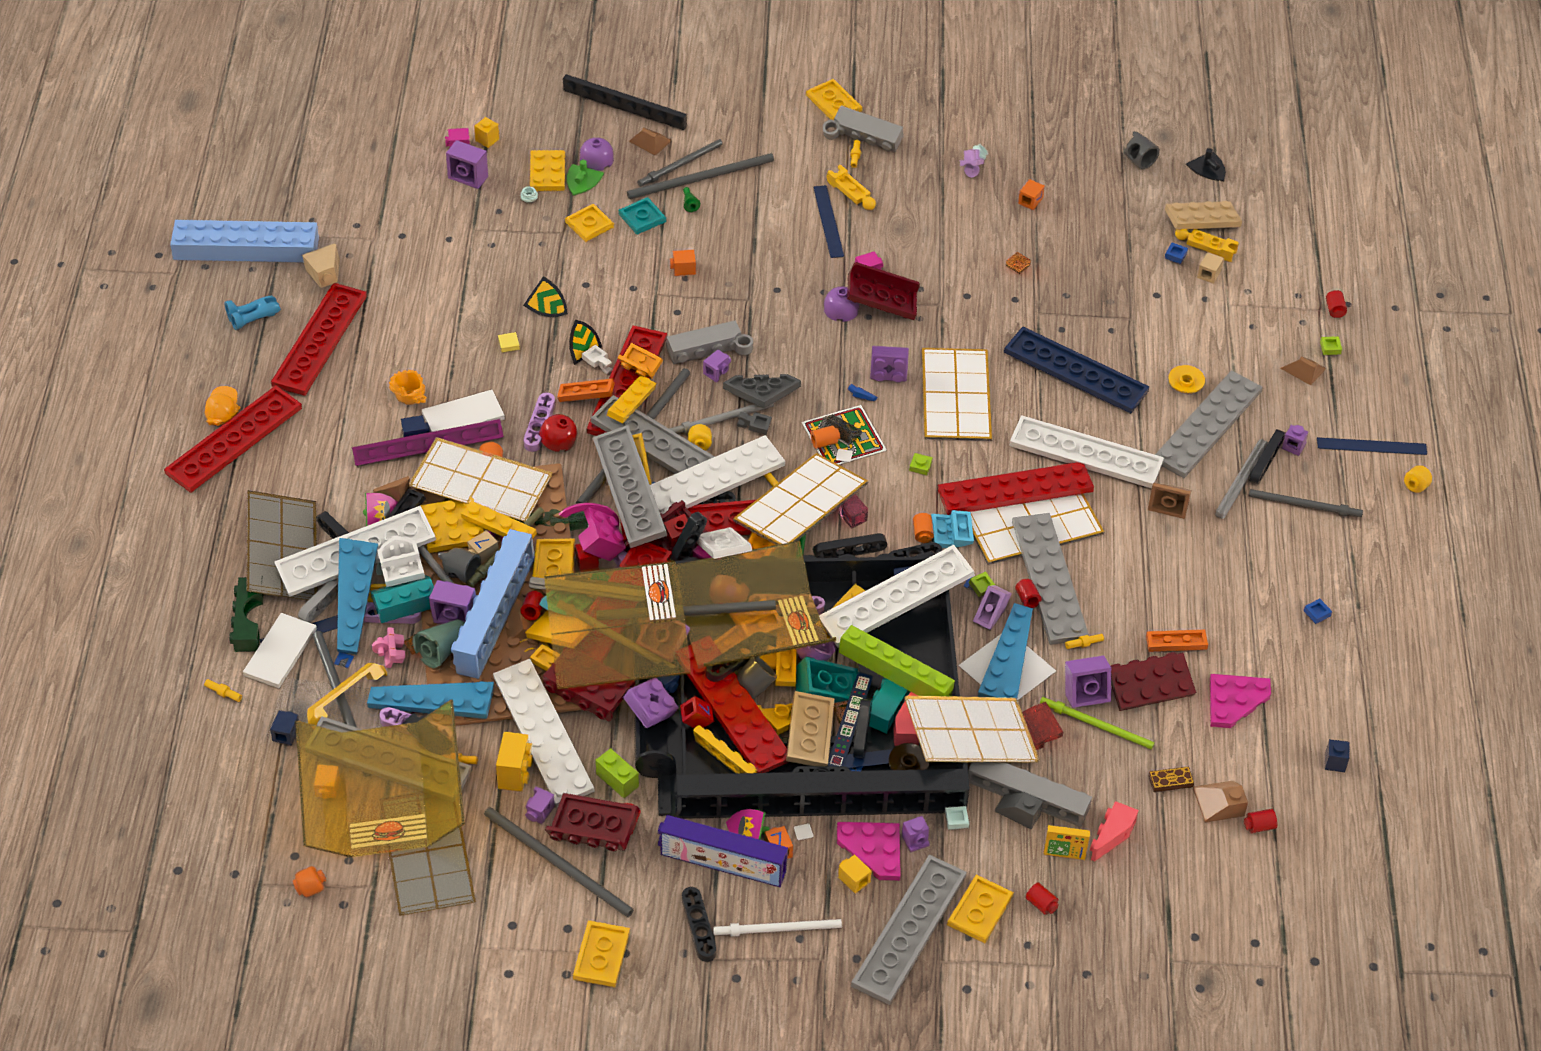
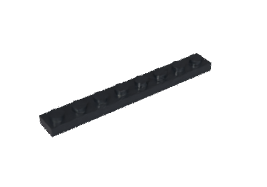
(625, 102)

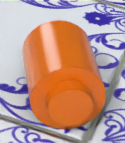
(825, 436)
(923, 527)

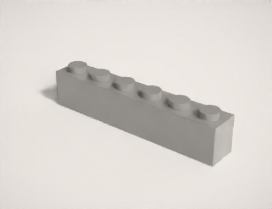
(1007, 779)

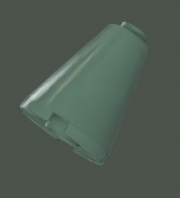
(436, 642)

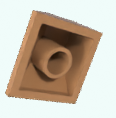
(1169, 500)
(1221, 800)

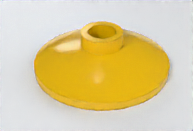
(1186, 379)

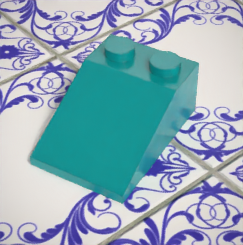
(825, 679)

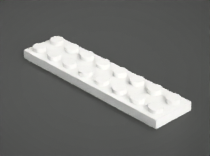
(1093, 452)
(718, 474)
(321, 562)
(898, 594)
(537, 717)

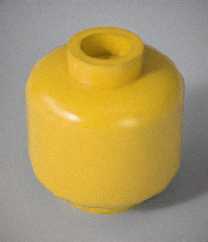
(700, 436)
(1418, 479)

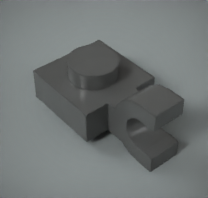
(757, 423)

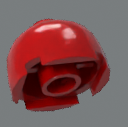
(558, 432)

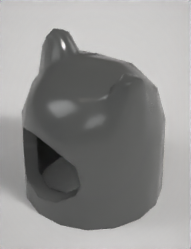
(1141, 151)
(460, 563)
(756, 676)

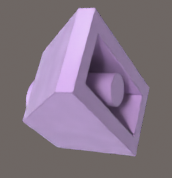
(992, 606)

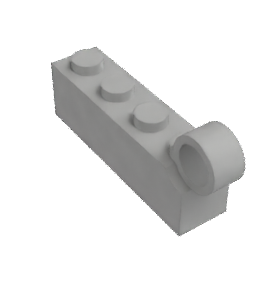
(864, 127)
(706, 341)

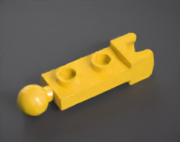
(851, 188)
(1209, 243)

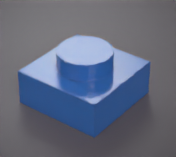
(1176, 253)
(1317, 611)

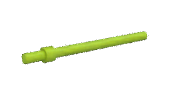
(1060, 707)

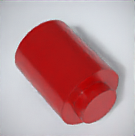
(1336, 304)
(1028, 593)
(530, 608)
(1261, 821)
(1042, 899)

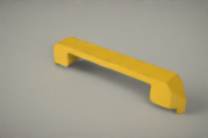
(372, 672)

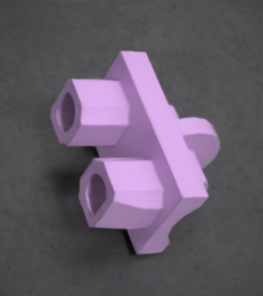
(972, 160)

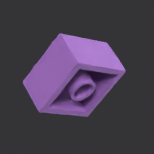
(467, 164)
(451, 601)
(1088, 681)

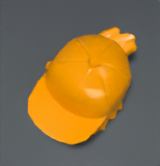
(408, 387)
(221, 405)

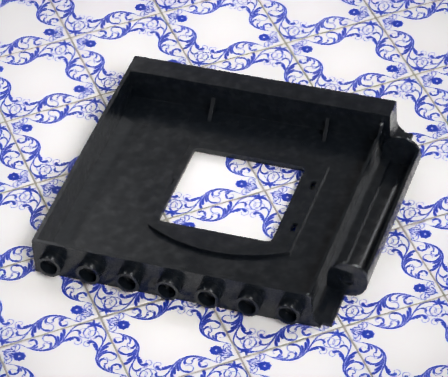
(701, 786)

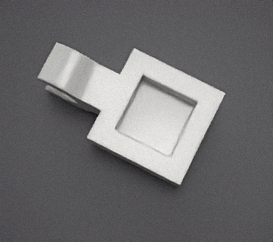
(596, 356)

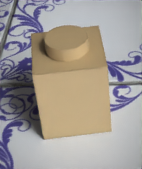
(1210, 267)
(484, 545)

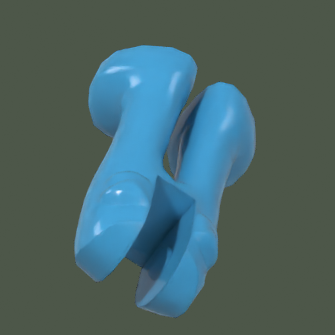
(250, 312)

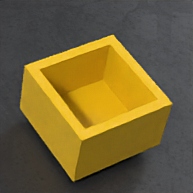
(514, 761)

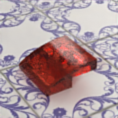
(1042, 725)

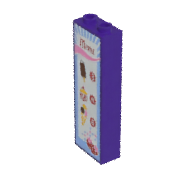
(723, 850)

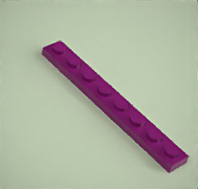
(422, 442)

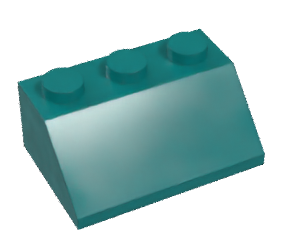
(402, 599)

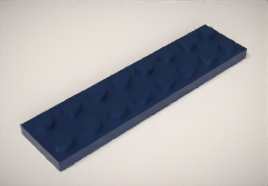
(1076, 369)

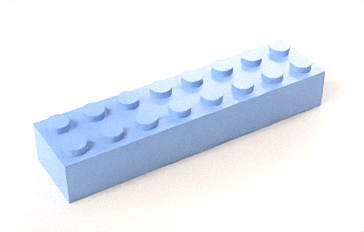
(243, 240)
(493, 604)

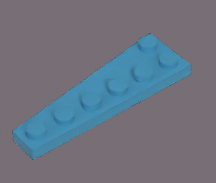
(354, 584)
(1006, 665)
(468, 698)

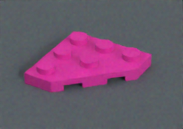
(1235, 697)
(874, 845)

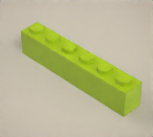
(894, 664)

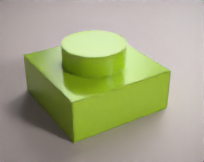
(1331, 345)
(920, 464)
(980, 583)

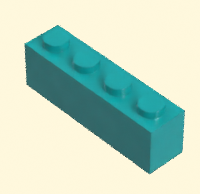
(887, 705)

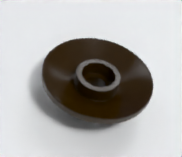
(907, 754)

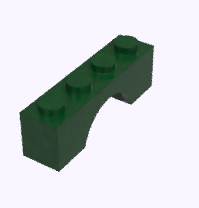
(245, 632)

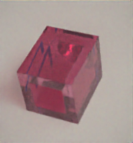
(854, 511)

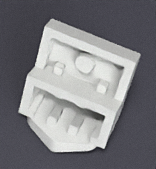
(400, 561)

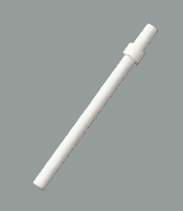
(736, 929)

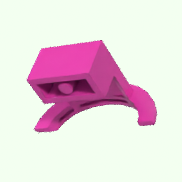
(603, 534)

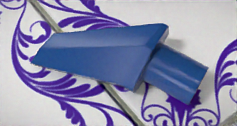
(861, 393)

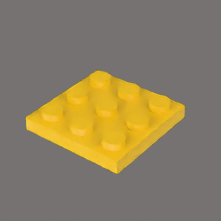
(448, 525)

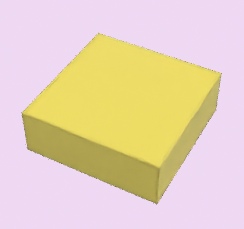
(508, 342)

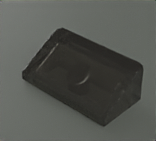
(847, 432)

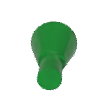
(691, 203)

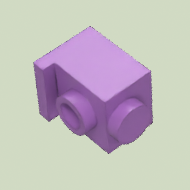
(716, 365)
(1295, 434)
(540, 805)
(915, 834)

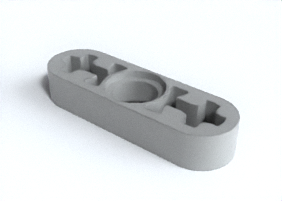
(319, 601)

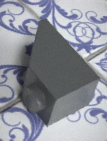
(1020, 808)

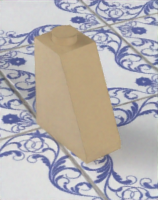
(323, 265)

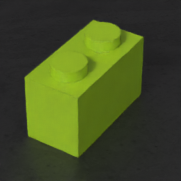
(617, 773)

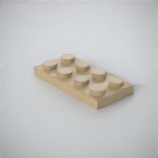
(1203, 215)
(810, 729)

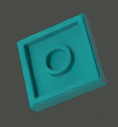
(642, 215)

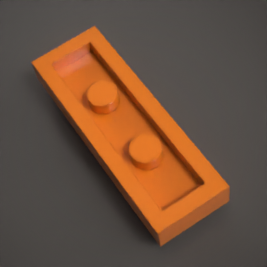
(585, 390)
(1176, 640)

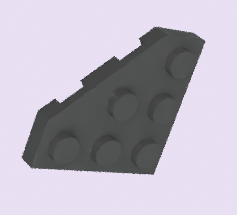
(762, 389)

